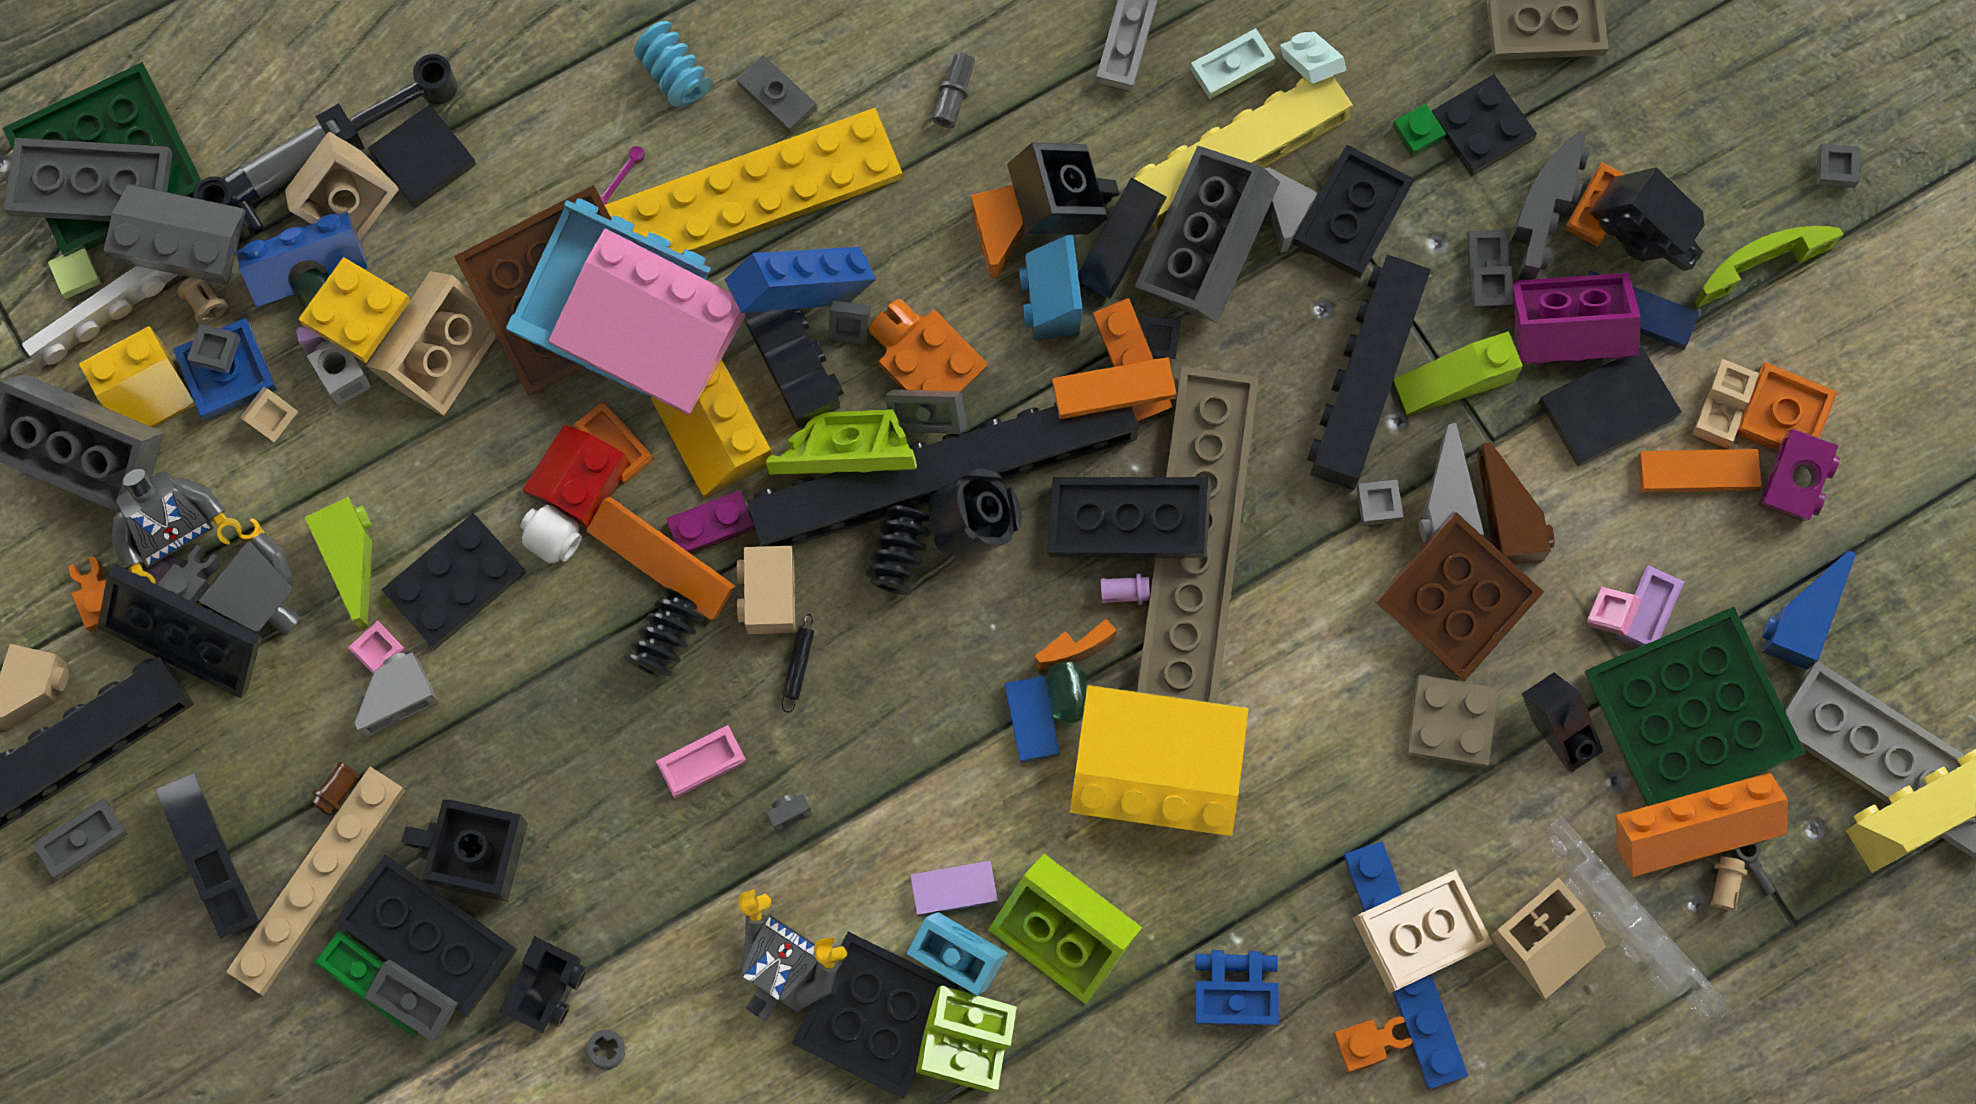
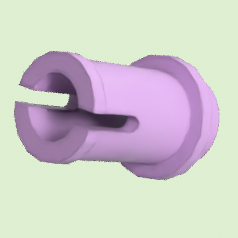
(1125, 589)

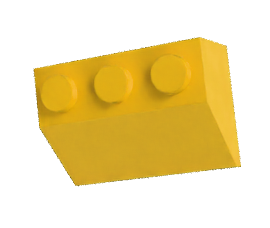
(718, 437)

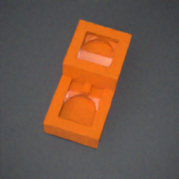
(1066, 650)

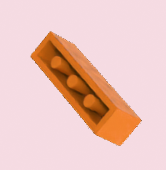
(1701, 824)

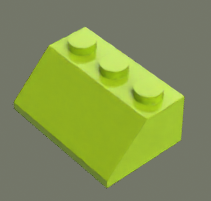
(1064, 928)

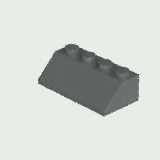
(1208, 233)

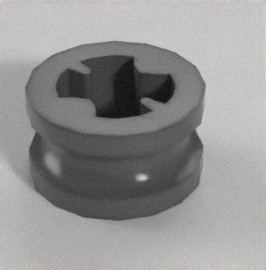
(602, 1062)

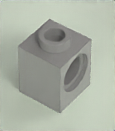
(341, 385)

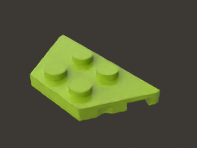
(846, 444)

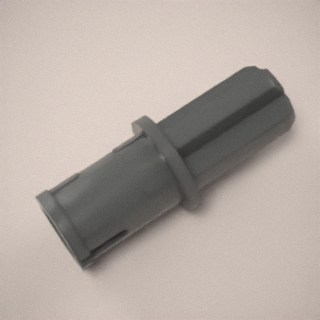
(953, 90)

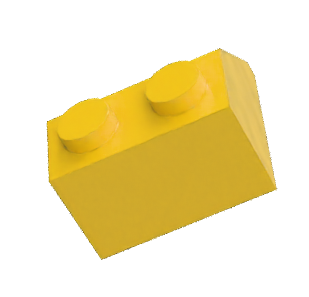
(138, 379)

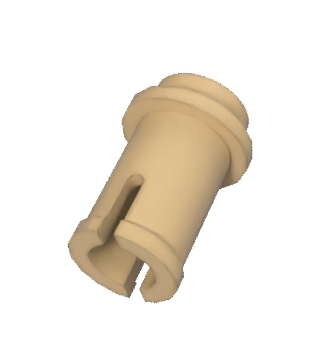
(1728, 883)

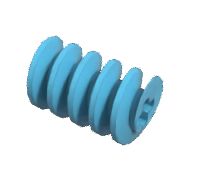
(669, 65)

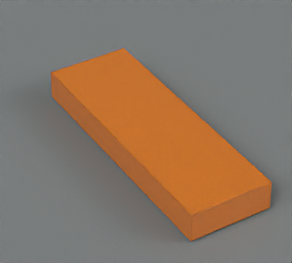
(1114, 388)
(1699, 470)

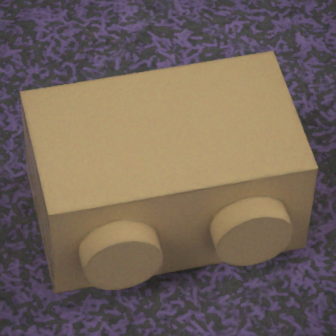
(768, 590)

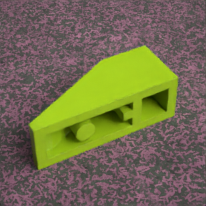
(1459, 374)
(347, 551)

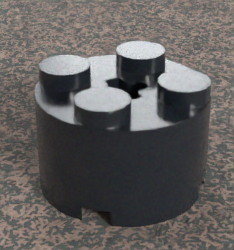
(974, 514)

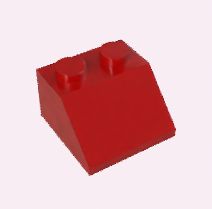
(577, 474)

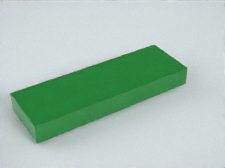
(355, 969)

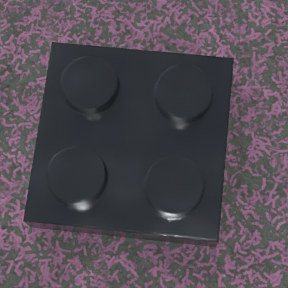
(1483, 125)

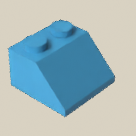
(1052, 290)

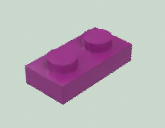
(711, 523)

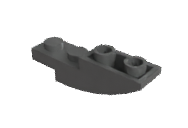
(1548, 199)

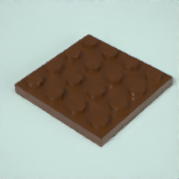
(499, 275)

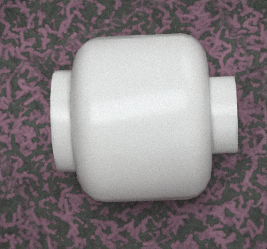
(550, 534)

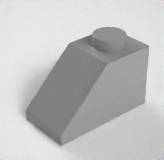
(394, 694)

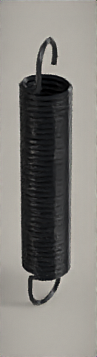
(798, 663)

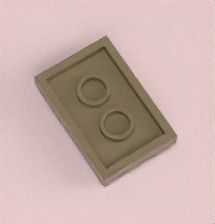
(1546, 28)

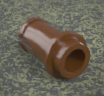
(334, 789)

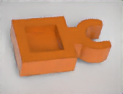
(90, 597)
(1365, 1045)

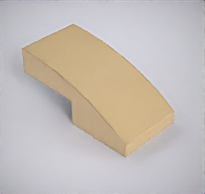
(1725, 404)

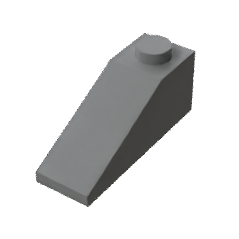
(1450, 488)

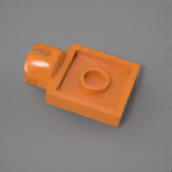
(924, 350)

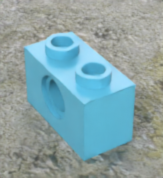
(957, 953)

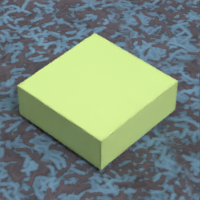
(74, 273)

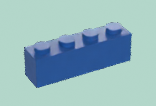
(799, 279)

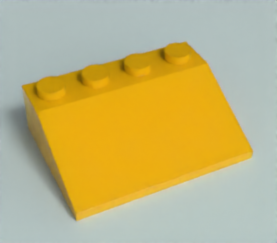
(1159, 760)

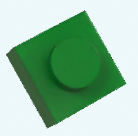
(1419, 130)

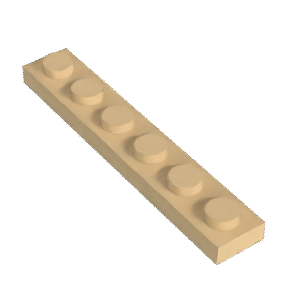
(316, 881)

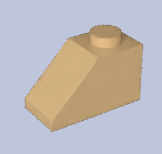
(29, 683)

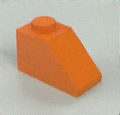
(997, 225)

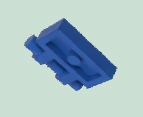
(1236, 1002)

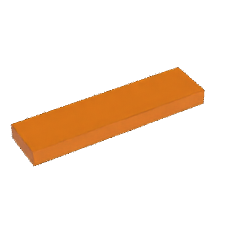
(660, 557)

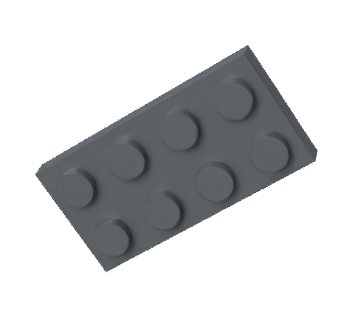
(80, 177)

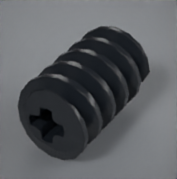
(897, 549)
(664, 634)

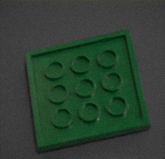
(115, 112)
(1694, 710)

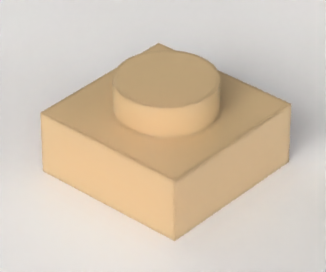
(269, 414)

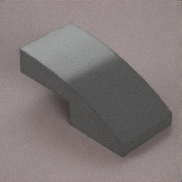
(1489, 268)

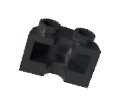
(543, 986)

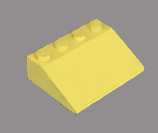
(1916, 815)

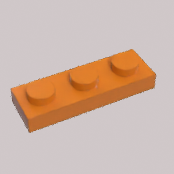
(1126, 345)

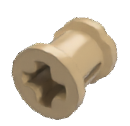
(202, 300)

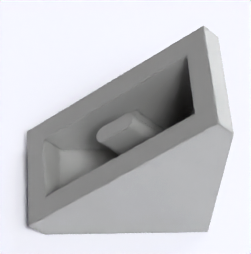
(1288, 209)

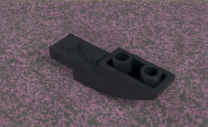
(207, 855)

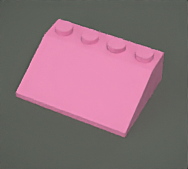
(647, 321)

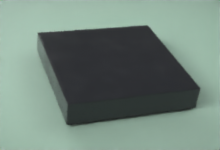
(422, 156)

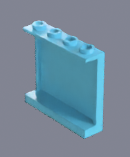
(562, 263)

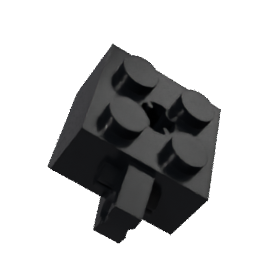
(1059, 189)
(1651, 218)
(456, 830)

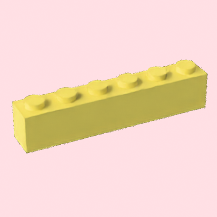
(1259, 135)

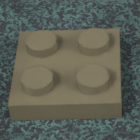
(1452, 721)

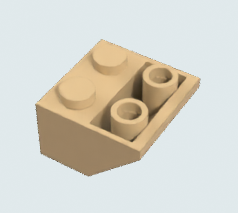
(1550, 938)

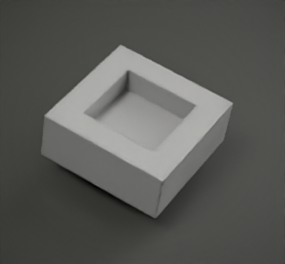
(1379, 502)

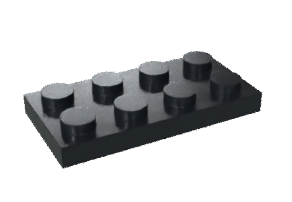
(1129, 517)
(178, 631)
(426, 934)

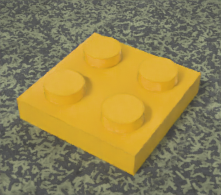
(354, 310)

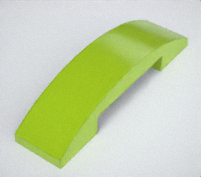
(1803, 241)

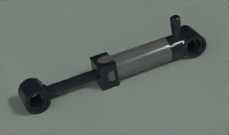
(283, 162)

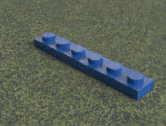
(1419, 1001)

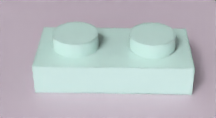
(1312, 57)
(1232, 63)

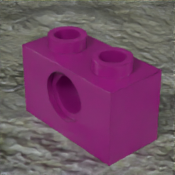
(1781, 491)

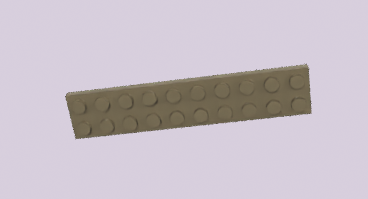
(1194, 594)

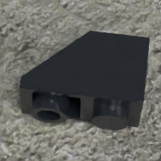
(1563, 721)

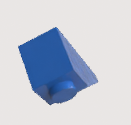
(1803, 625)

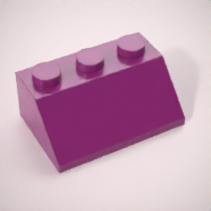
(1576, 318)

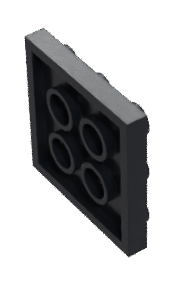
(873, 1016)

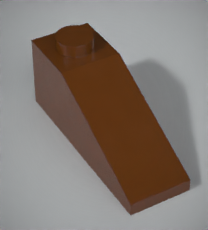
(1513, 515)

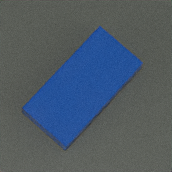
(1032, 719)

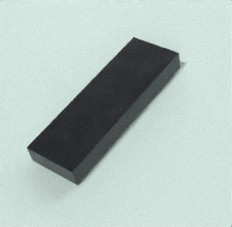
(1121, 238)

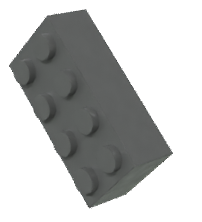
(72, 440)

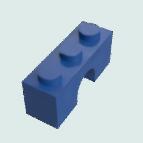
(268, 262)

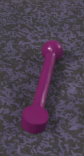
(636, 156)

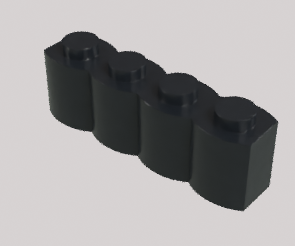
(795, 363)

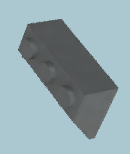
(174, 234)

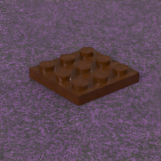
(1458, 596)

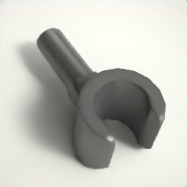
(1755, 866)

